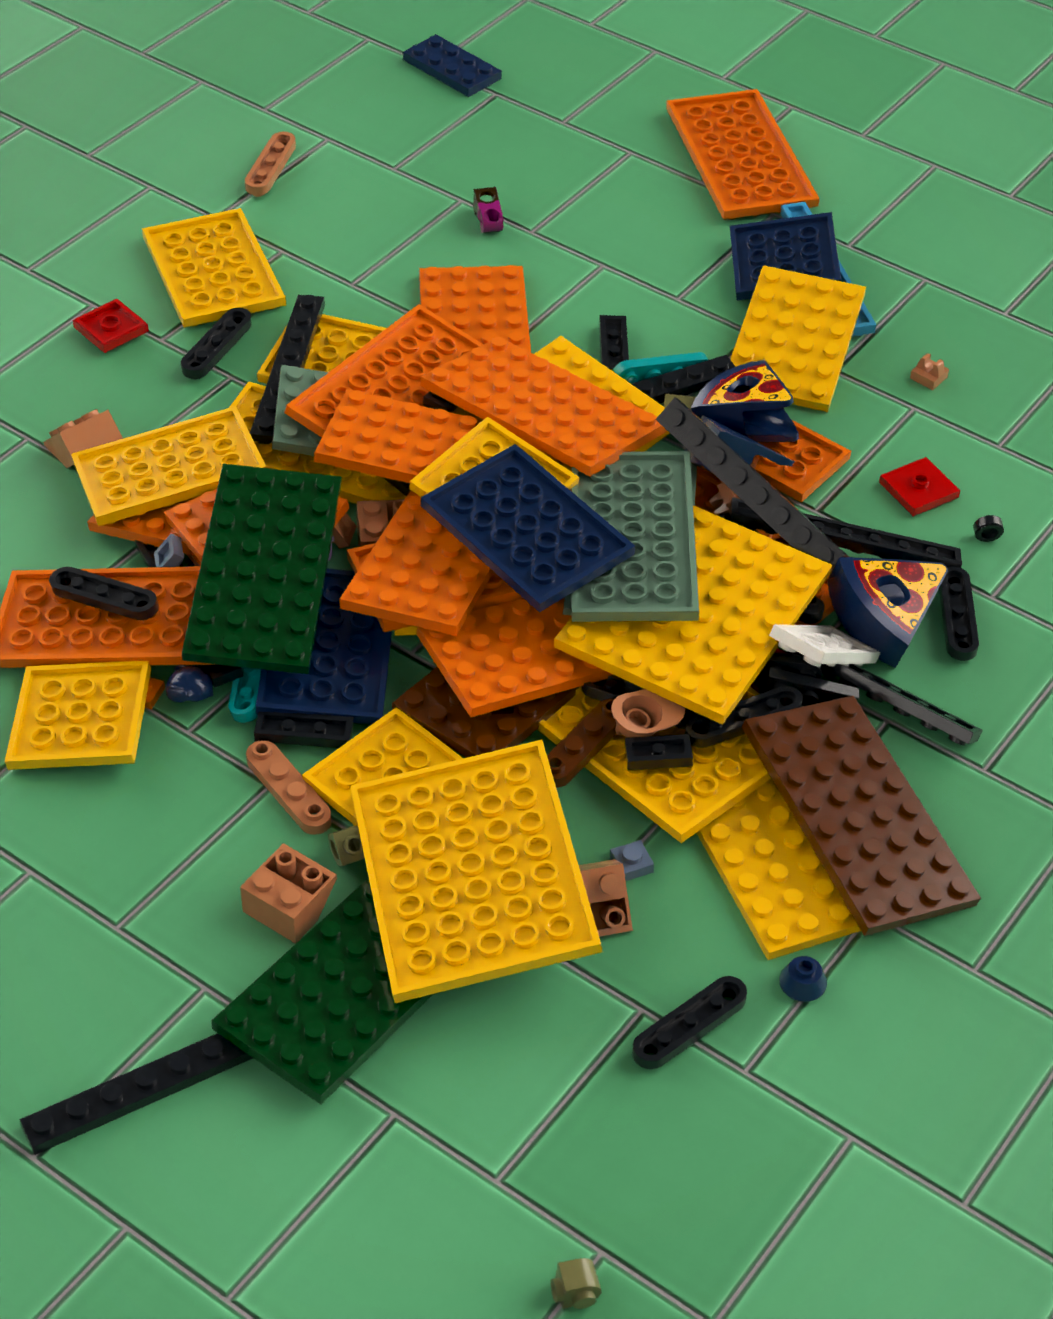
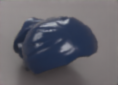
(189, 684)

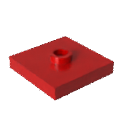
(110, 325)
(919, 486)

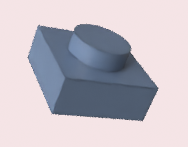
(169, 552)
(634, 859)

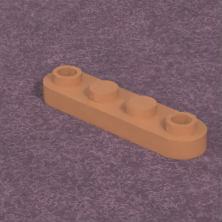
(270, 163)
(288, 787)

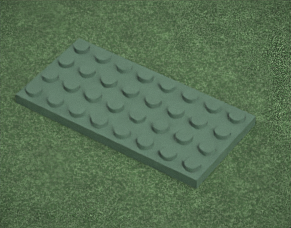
(652, 506)

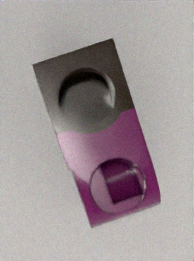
(490, 212)

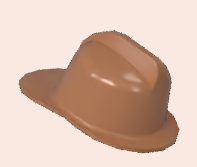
(644, 714)

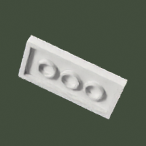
(823, 645)

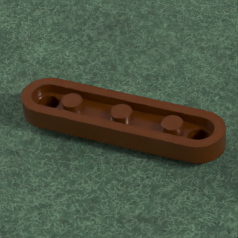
(582, 743)

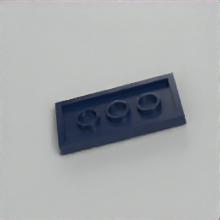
(452, 65)

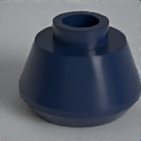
(803, 979)

